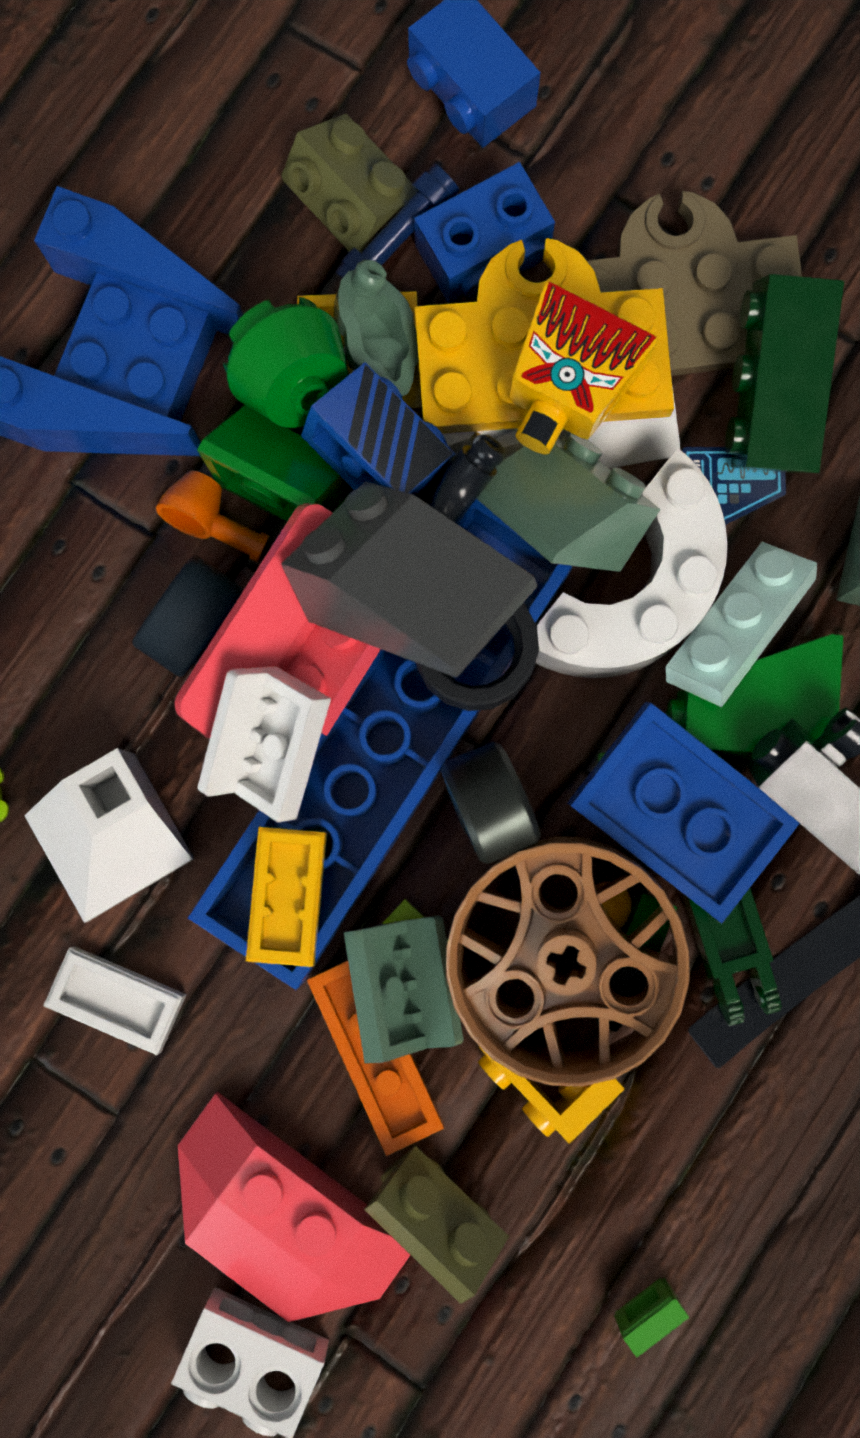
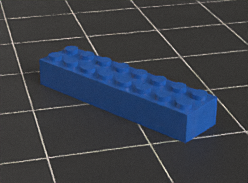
(374, 767)

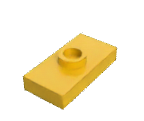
(286, 897)

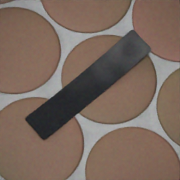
(797, 974)

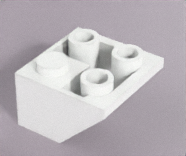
(107, 833)

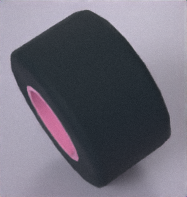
(187, 616)

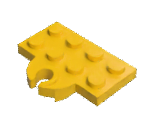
(474, 346)

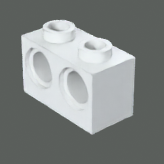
(260, 1345)

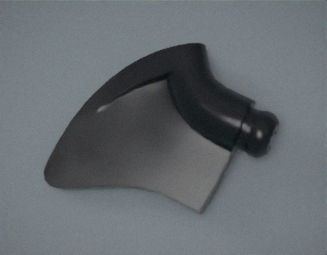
(466, 477)

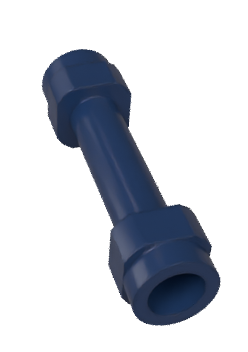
(431, 190)

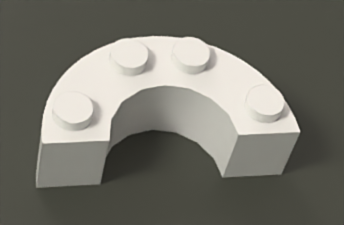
(684, 580)

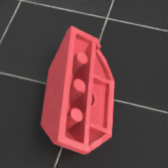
(278, 1219)

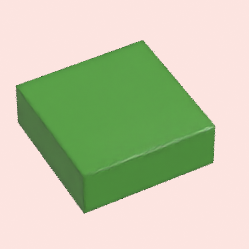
(650, 1316)

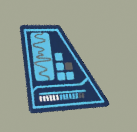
(736, 488)

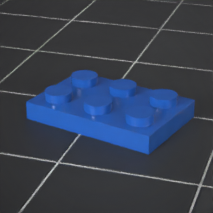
(683, 811)

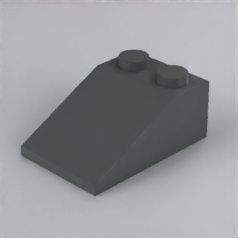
(405, 579)

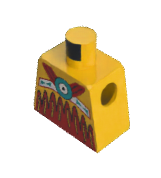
(574, 367)

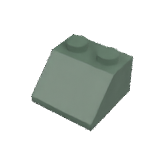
(571, 504)

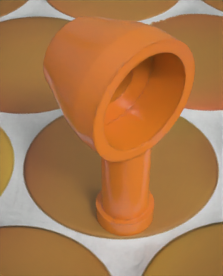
(194, 509)

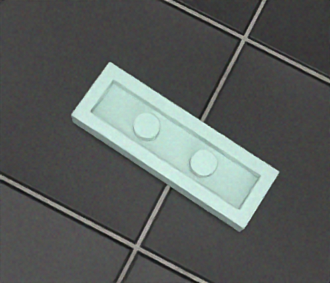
(741, 623)

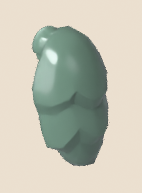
(377, 325)

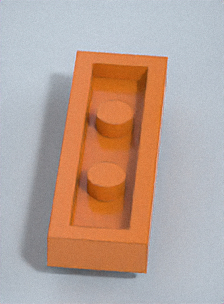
(389, 1091)

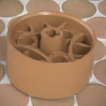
(570, 989)

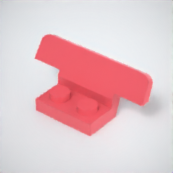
(273, 631)

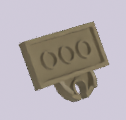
(699, 275)

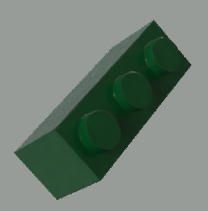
(784, 373)

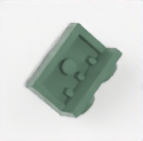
(402, 988)

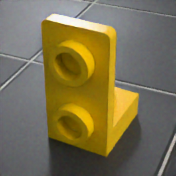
(566, 1116)

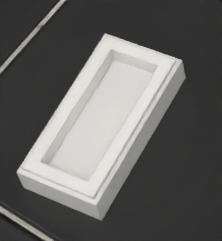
(114, 1000)

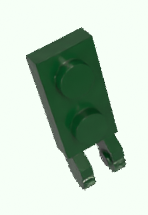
(732, 948)

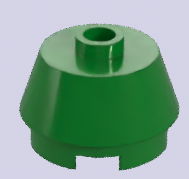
(284, 360)

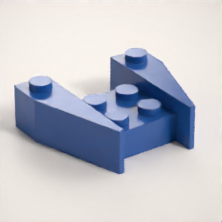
(130, 348)

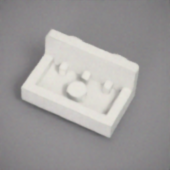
(264, 740)

